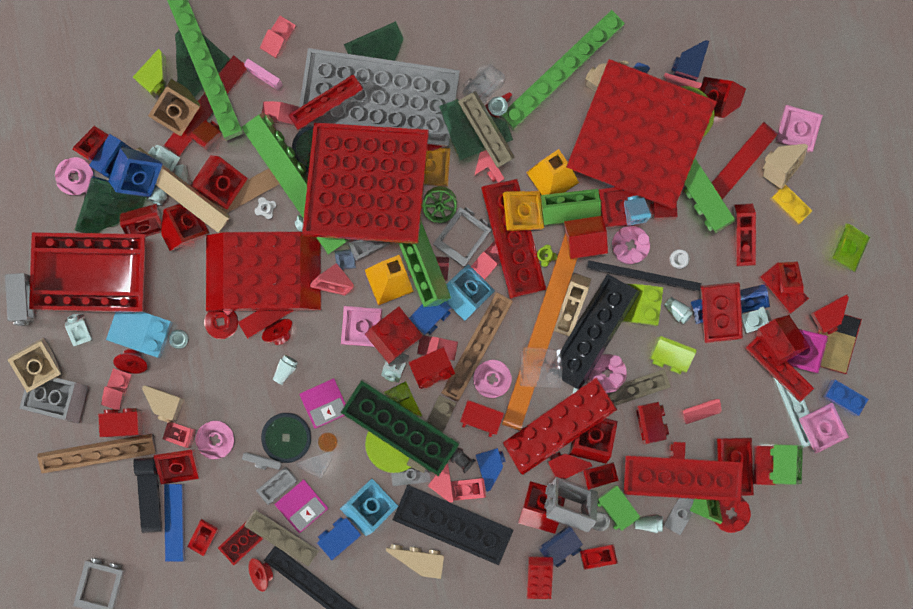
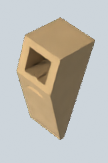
(423, 563)

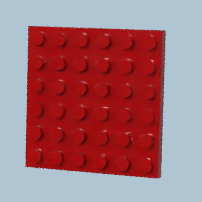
(641, 134)
(365, 183)

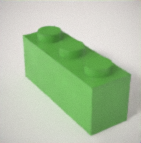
(570, 206)

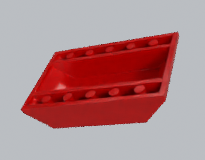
(262, 271)
(87, 272)

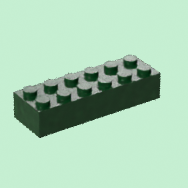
(400, 427)

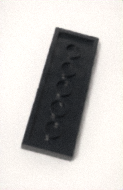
(595, 330)
(453, 525)

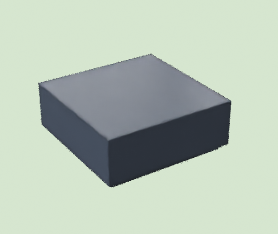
(345, 259)

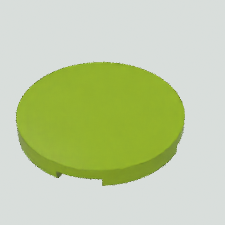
(385, 456)

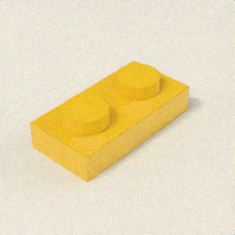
(791, 204)

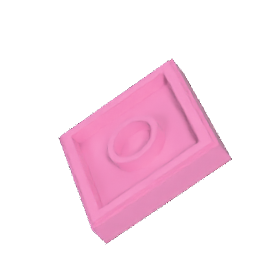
(263, 74)
(799, 127)
(356, 323)
(823, 428)

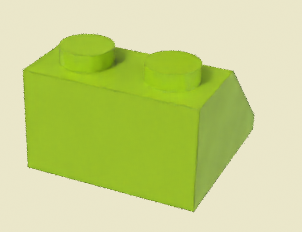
(153, 74)
(646, 306)
(672, 354)

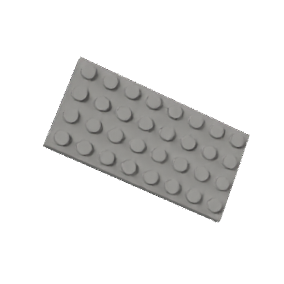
(391, 95)

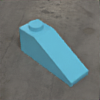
(636, 210)

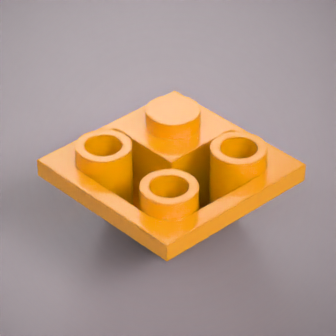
(552, 176)
(389, 280)

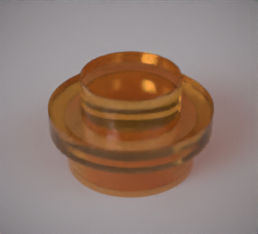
(327, 442)

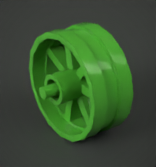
(439, 204)

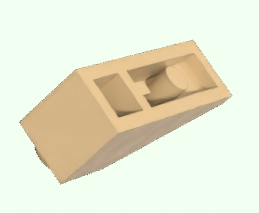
(572, 304)

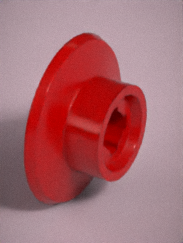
(223, 331)
(278, 332)
(130, 362)
(260, 574)

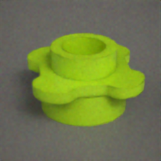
(551, 255)

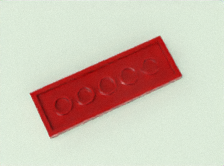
(515, 247)
(559, 426)
(683, 478)

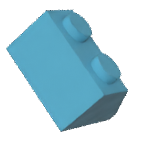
(468, 292)
(369, 507)

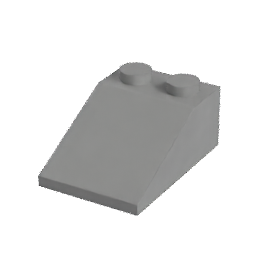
(56, 399)

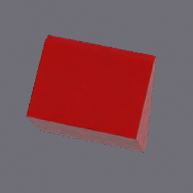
(142, 221)
(586, 237)
(176, 466)

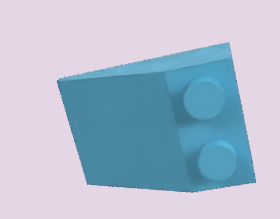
(140, 332)

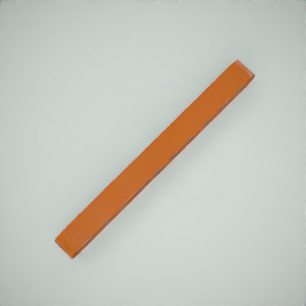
(542, 332)

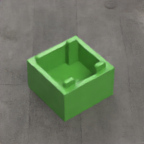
(787, 464)
(618, 508)

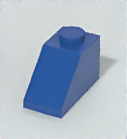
(490, 466)

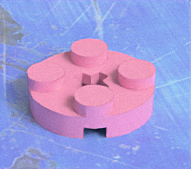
(64, 181)
(621, 250)
(613, 364)
(486, 369)
(209, 430)

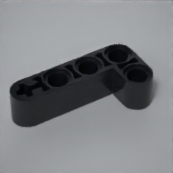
(148, 494)

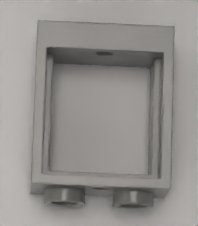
(458, 258)
(18, 299)
(576, 493)
(97, 564)

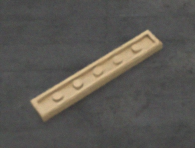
(190, 198)

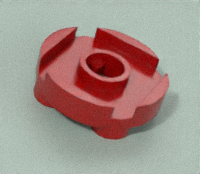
(736, 523)

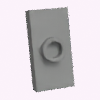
(362, 248)
(261, 462)
(410, 476)
(277, 485)
(679, 515)

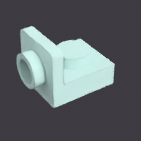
(163, 155)
(755, 319)
(77, 329)
(394, 370)

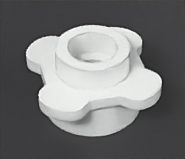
(260, 209)

